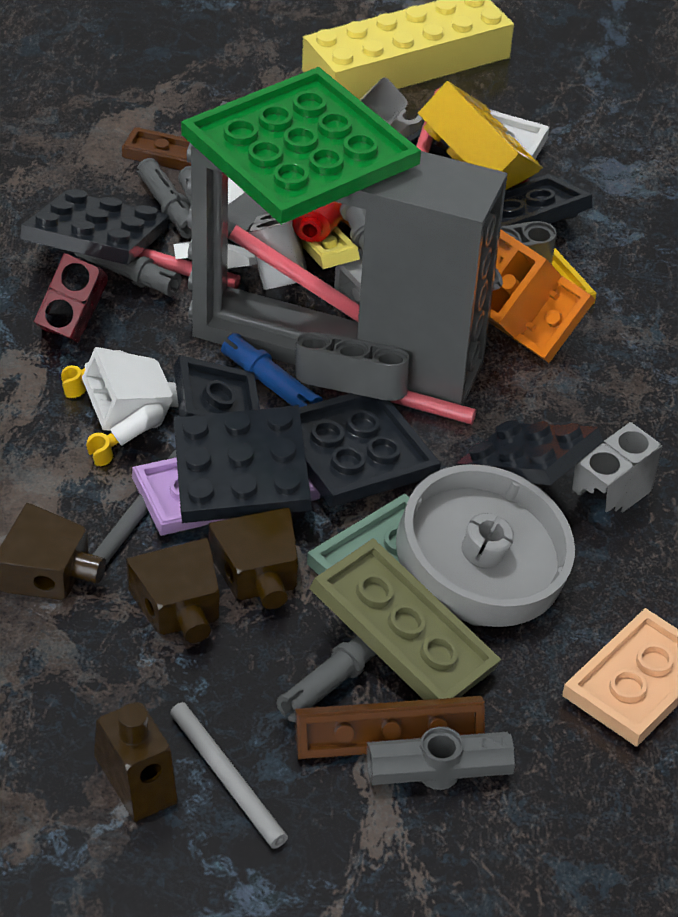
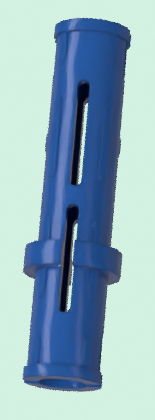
(268, 372)

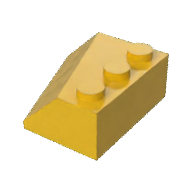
(476, 134)

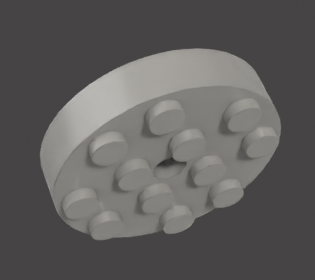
(524, 539)

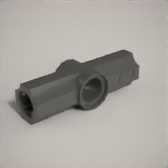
(440, 758)

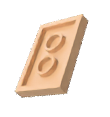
(631, 679)

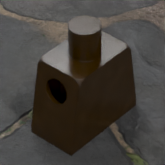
(46, 555)
(256, 555)
(176, 588)
(123, 747)

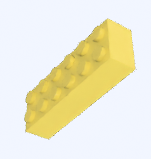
(411, 44)

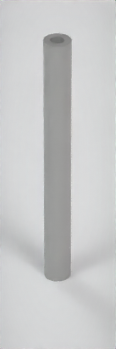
(229, 775)

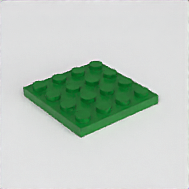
(300, 144)

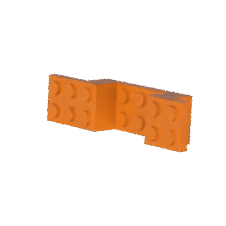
(534, 301)

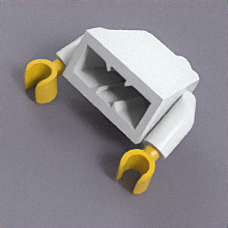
(126, 395)

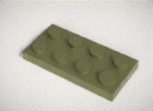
(404, 623)

